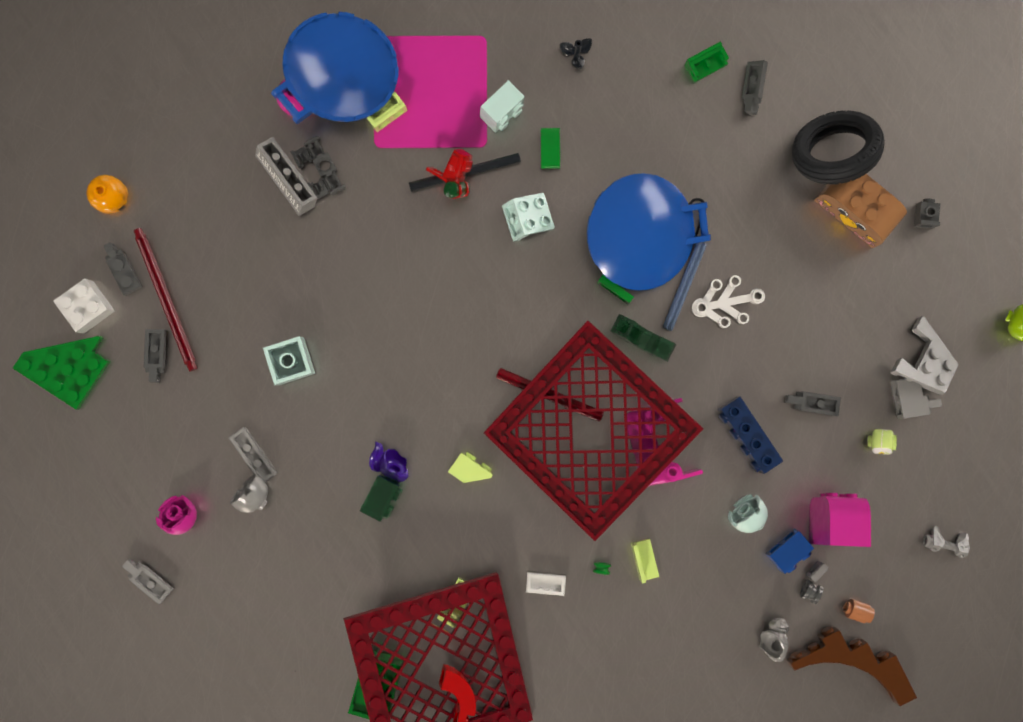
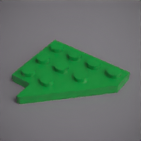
(65, 369)

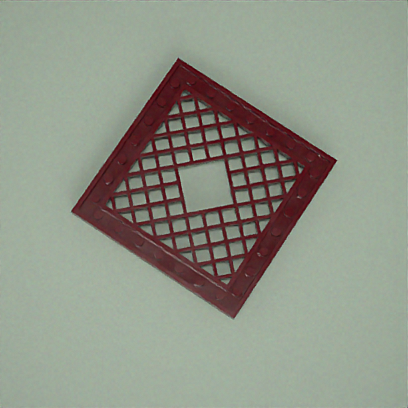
(581, 513)
(432, 603)

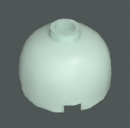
(749, 514)

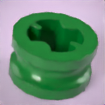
(601, 568)

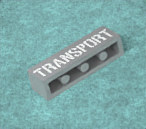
(285, 176)

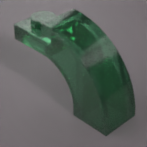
(642, 338)

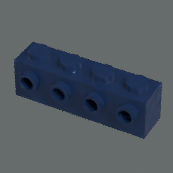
(750, 435)

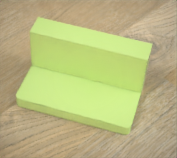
(644, 560)

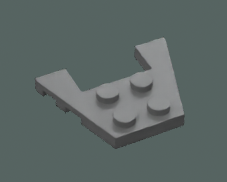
(935, 365)

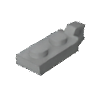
(147, 581)

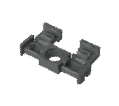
(316, 152)

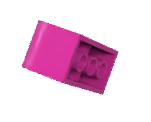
(839, 520)

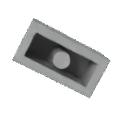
(910, 399)

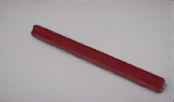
(522, 382)

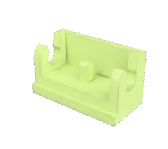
(392, 110)

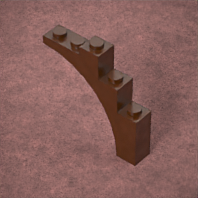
(858, 654)

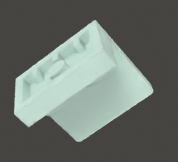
(527, 216)

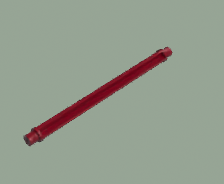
(165, 299)

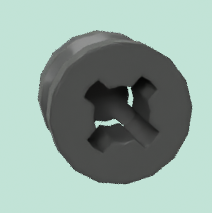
(811, 591)

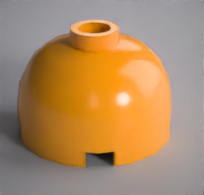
(106, 194)

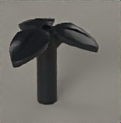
(580, 46)

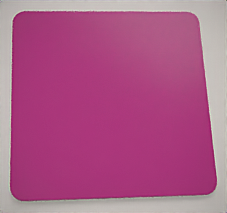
(443, 91)

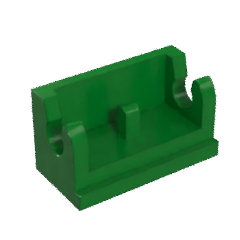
(707, 62)

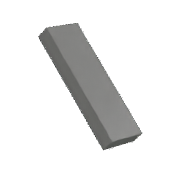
(252, 454)

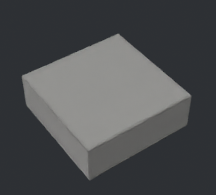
(817, 571)

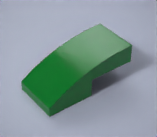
(550, 148)

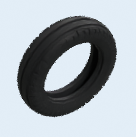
(843, 170)

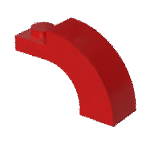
(456, 683)

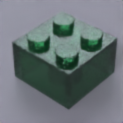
(381, 497)

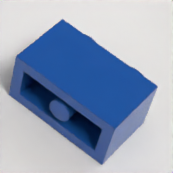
(790, 551)

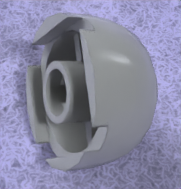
(251, 495)

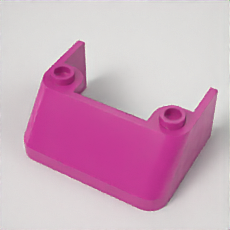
(673, 471)

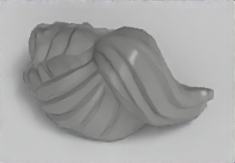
(774, 640)

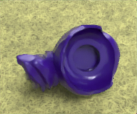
(389, 463)

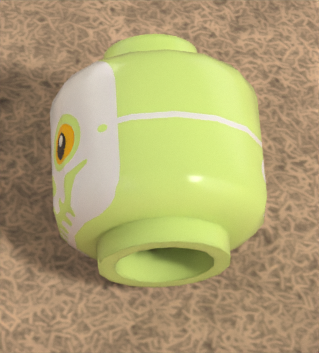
(882, 441)

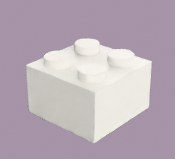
(84, 306)

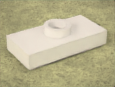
(545, 584)

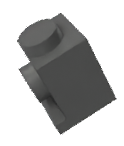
(923, 218)

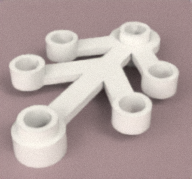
(725, 302)

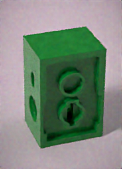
(358, 705)

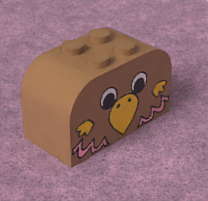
(863, 208)

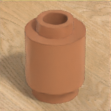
(858, 611)

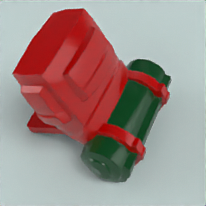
(454, 174)

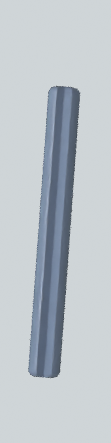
(684, 286)

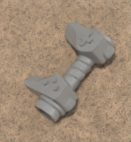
(936, 542)

